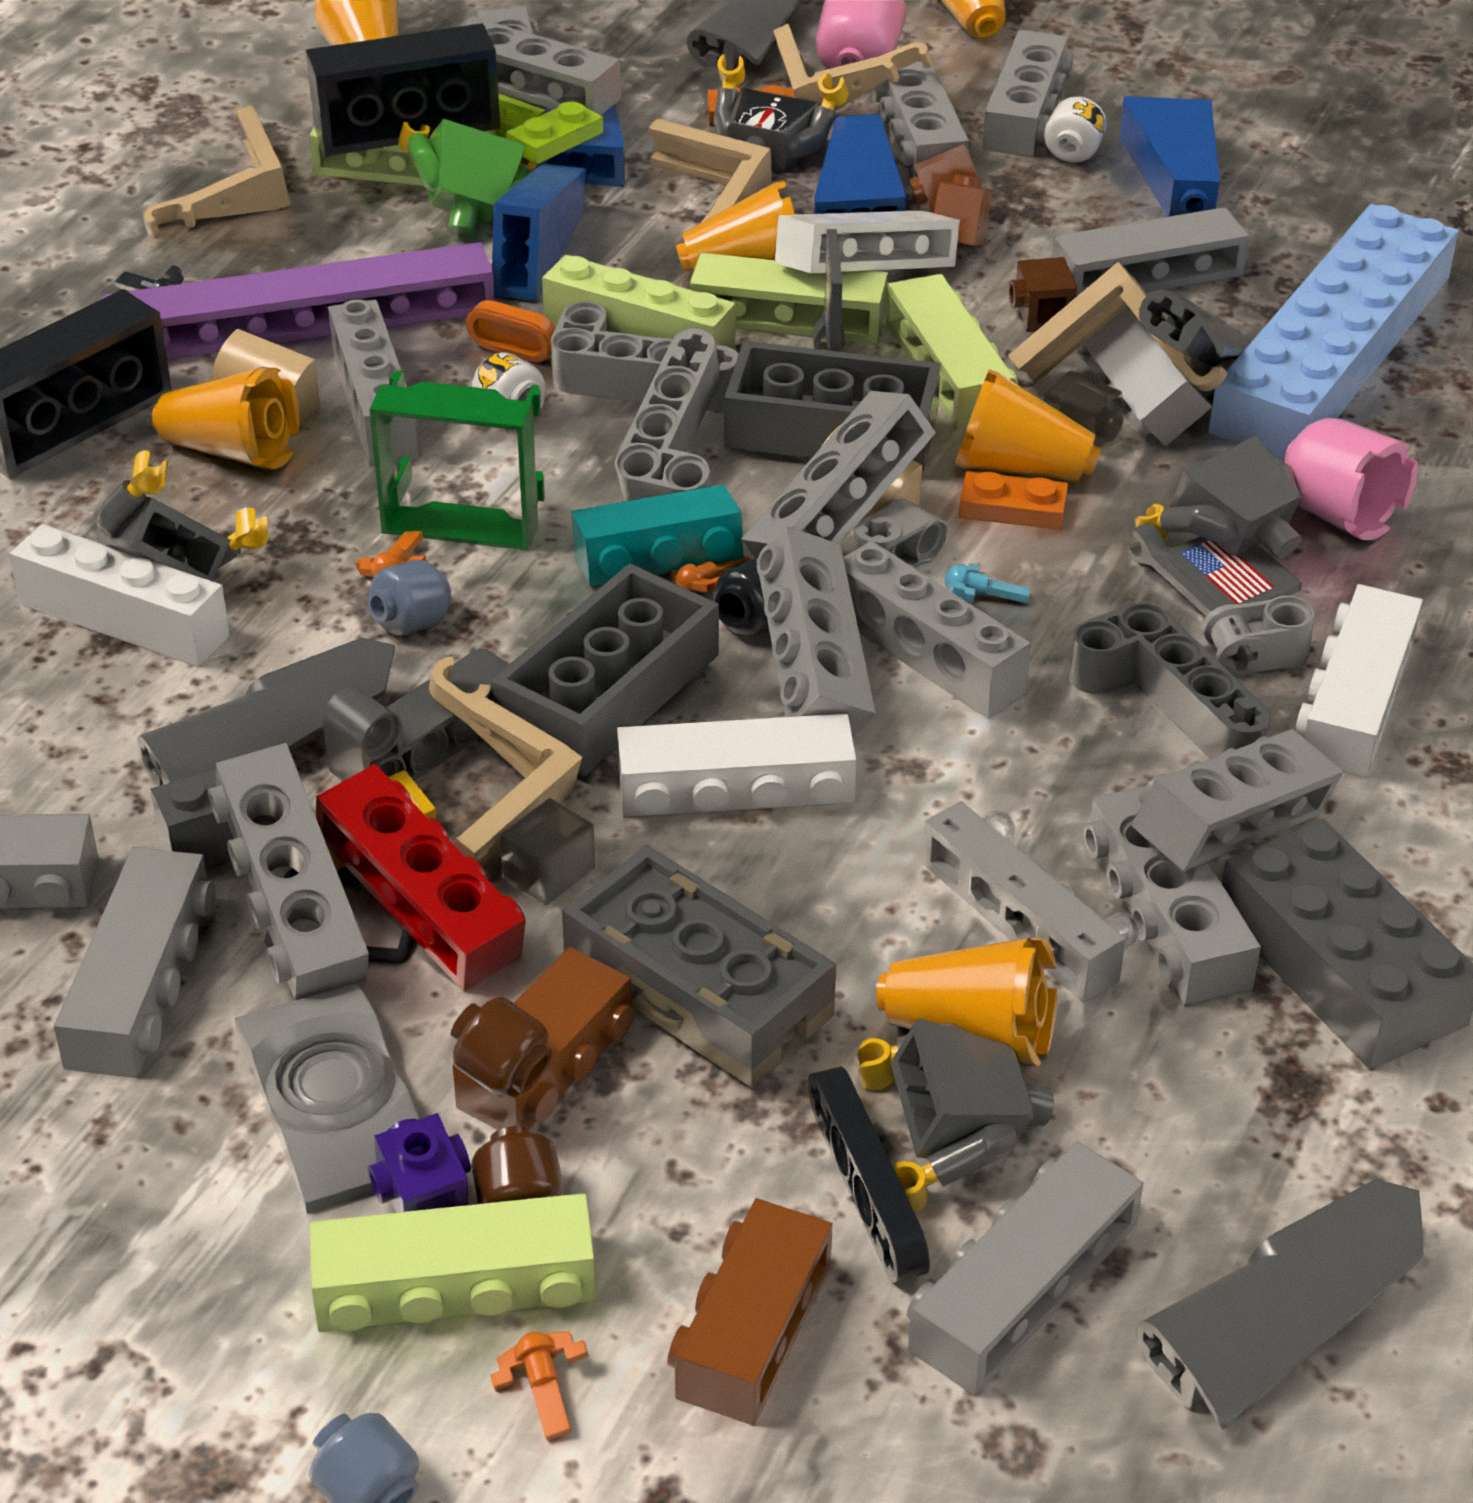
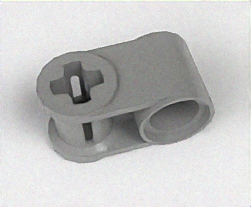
(904, 531)
(1266, 636)

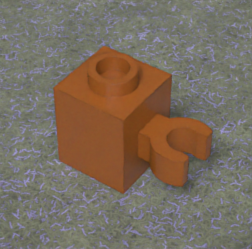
(940, 169)
(967, 203)

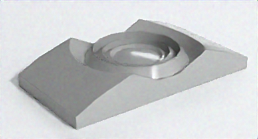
(326, 1089)

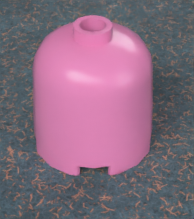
(858, 30)
(1351, 475)

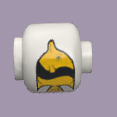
(1075, 129)
(509, 376)

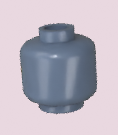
(409, 597)
(363, 1462)

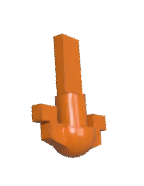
(395, 555)
(702, 577)
(536, 1354)

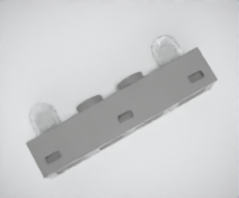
(1023, 899)

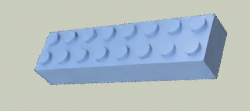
(1334, 328)

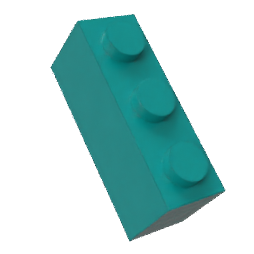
(657, 533)

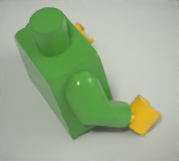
(464, 170)

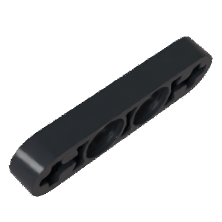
(868, 1175)

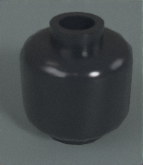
(741, 600)

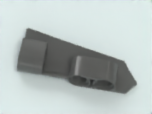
(739, 30)
(1190, 328)
(274, 711)
(1287, 1302)

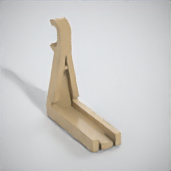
(858, 76)
(712, 157)
(241, 193)
(1085, 317)
(544, 761)

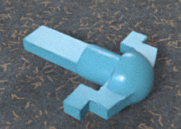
(967, 583)

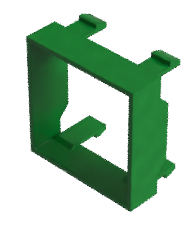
(460, 406)

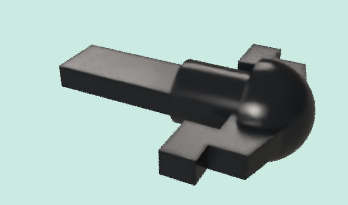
(131, 282)

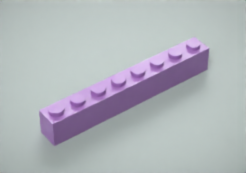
(295, 301)

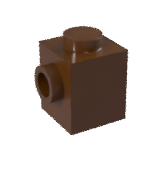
(1041, 290)

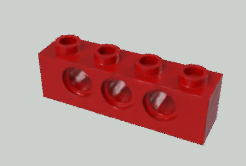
(421, 876)

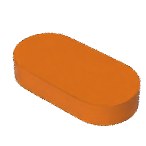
(511, 330)

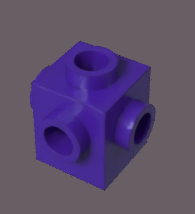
(420, 1166)

